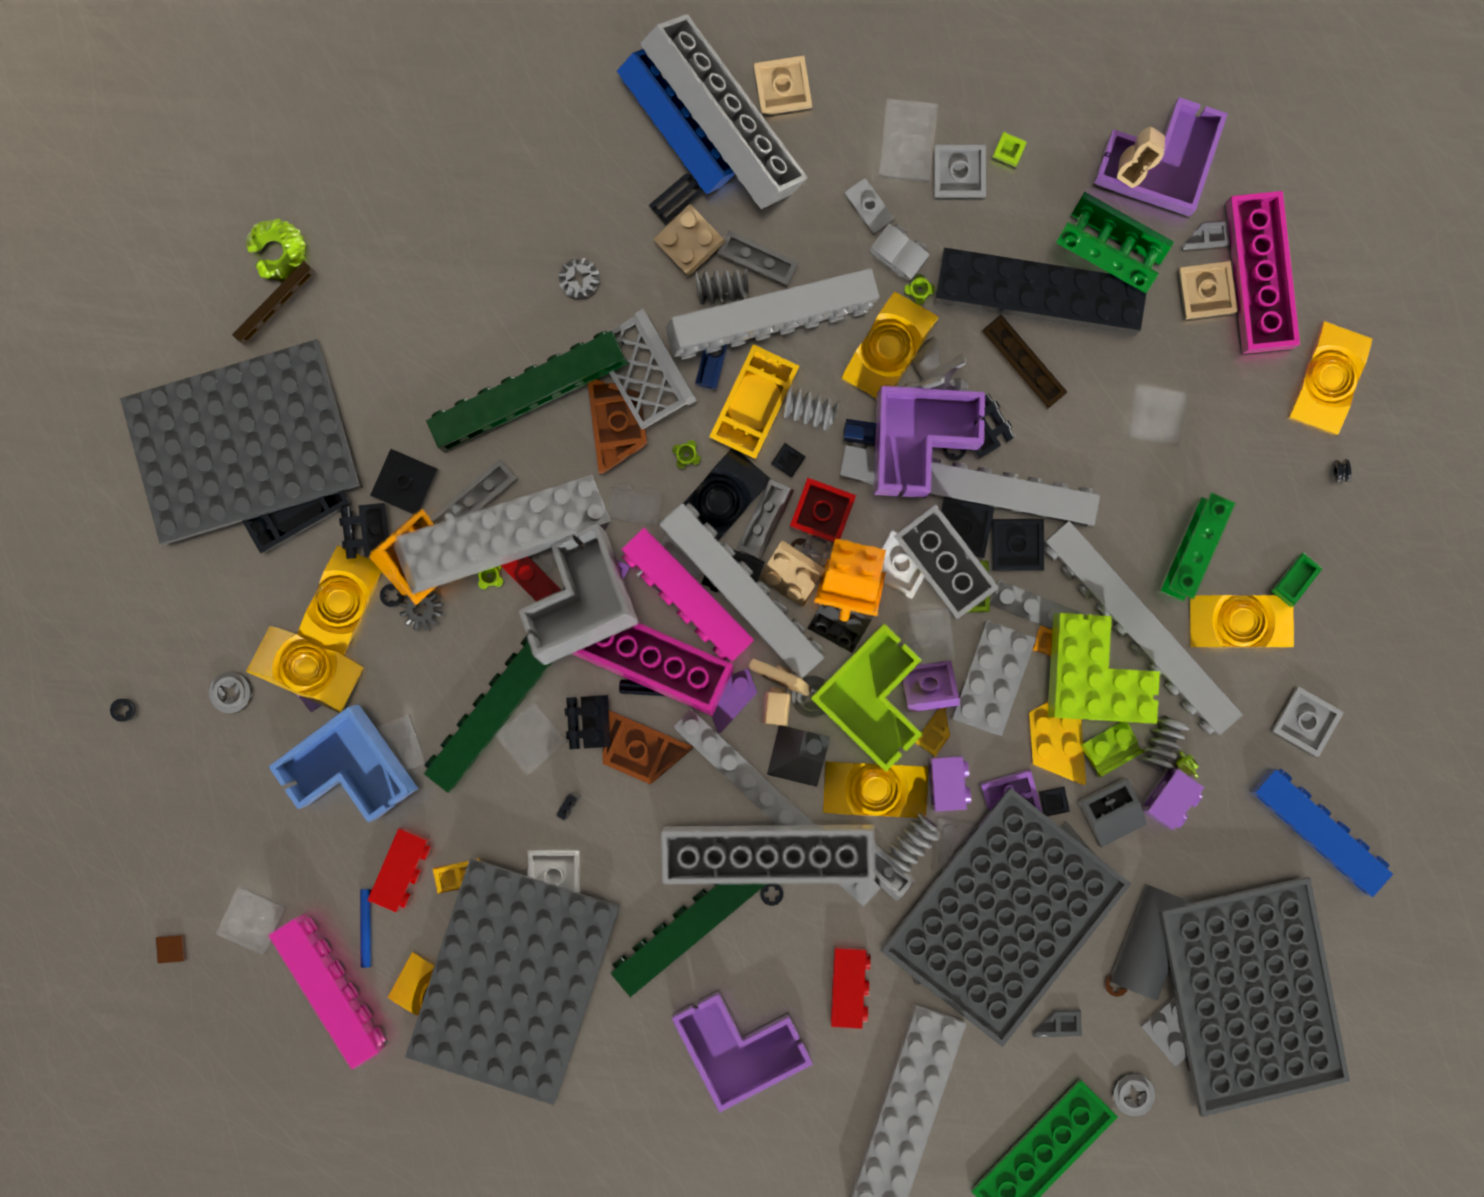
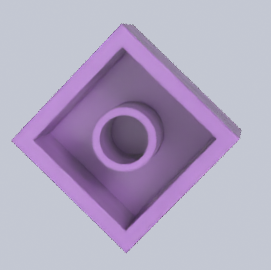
(948, 783)
(1172, 799)

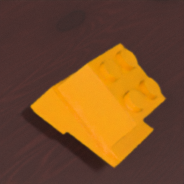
(387, 561)
(852, 579)

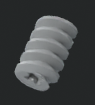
(722, 286)
(810, 408)
(1164, 744)
(914, 843)

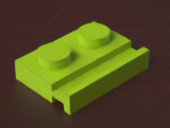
(1112, 748)

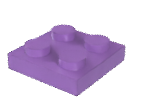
(930, 687)

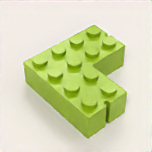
(1083, 682)
(858, 692)

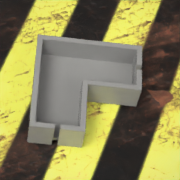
(589, 607)

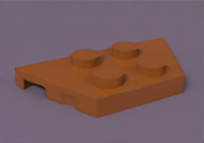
(614, 425)
(640, 749)

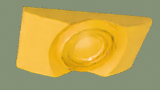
(889, 345)
(1331, 378)
(754, 401)
(340, 601)
(1240, 621)
(305, 668)
(873, 792)
(412, 983)

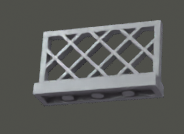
(665, 364)

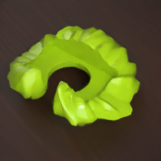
(290, 240)

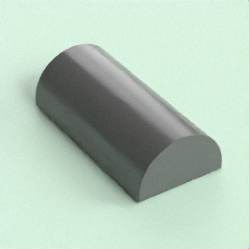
(1143, 955)

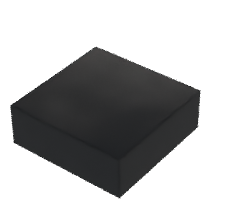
(788, 460)
(1054, 801)

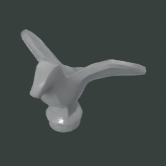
(935, 374)

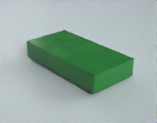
(1297, 579)

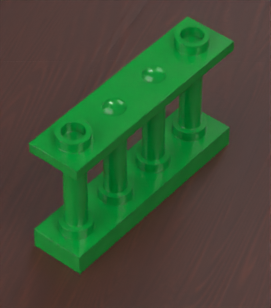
(1122, 229)
(1197, 547)

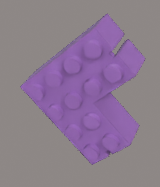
(1187, 157)
(914, 422)
(734, 1064)

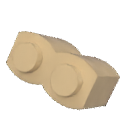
(1141, 157)
(776, 706)

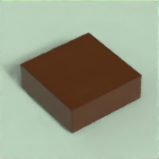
(170, 949)

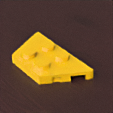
(1057, 744)

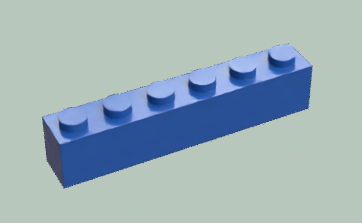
(675, 122)
(1322, 832)

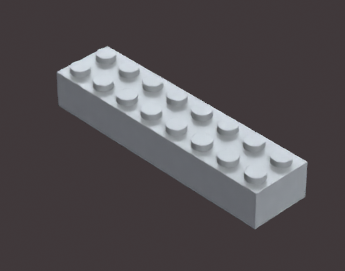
(723, 110)
(772, 313)
(499, 534)
(739, 588)
(768, 854)
(909, 1104)

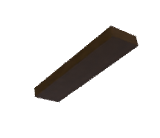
(273, 303)
(1024, 361)

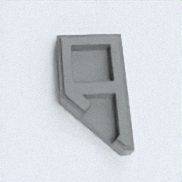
(1209, 236)

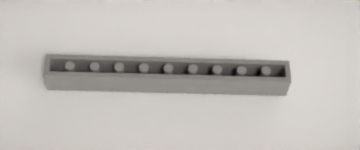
(989, 489)
(1142, 629)
(753, 785)

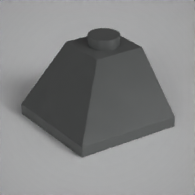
(798, 755)

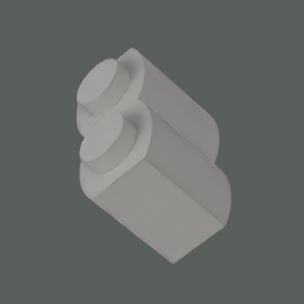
(899, 251)

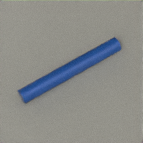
(365, 929)

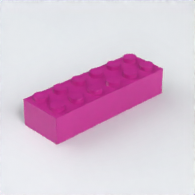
(1262, 272)
(687, 594)
(663, 666)
(328, 990)

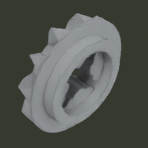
(590, 282)
(217, 693)
(808, 709)
(1145, 1099)

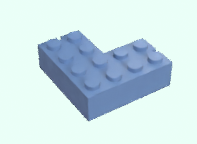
(346, 753)

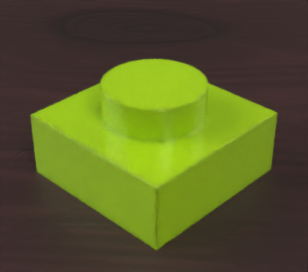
(1009, 149)

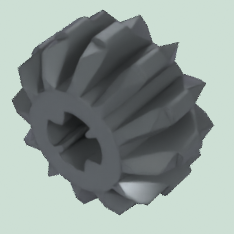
(428, 613)

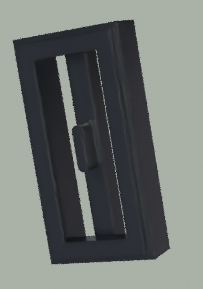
(692, 184)
(568, 805)

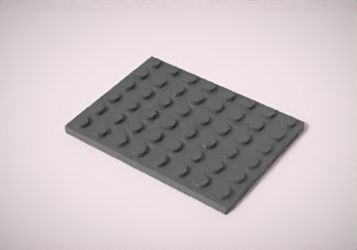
(239, 442)
(1005, 917)
(512, 981)
(1254, 996)

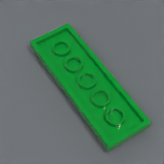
(1049, 1146)

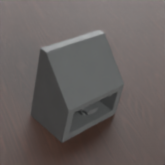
(843, 633)
(1113, 811)

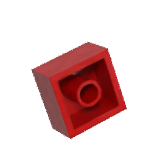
(822, 510)

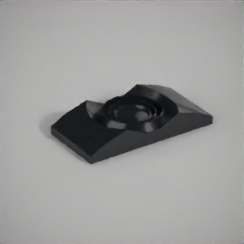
(727, 492)
(283, 525)

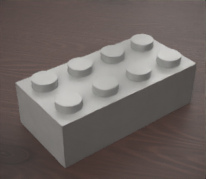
(946, 561)
(993, 678)

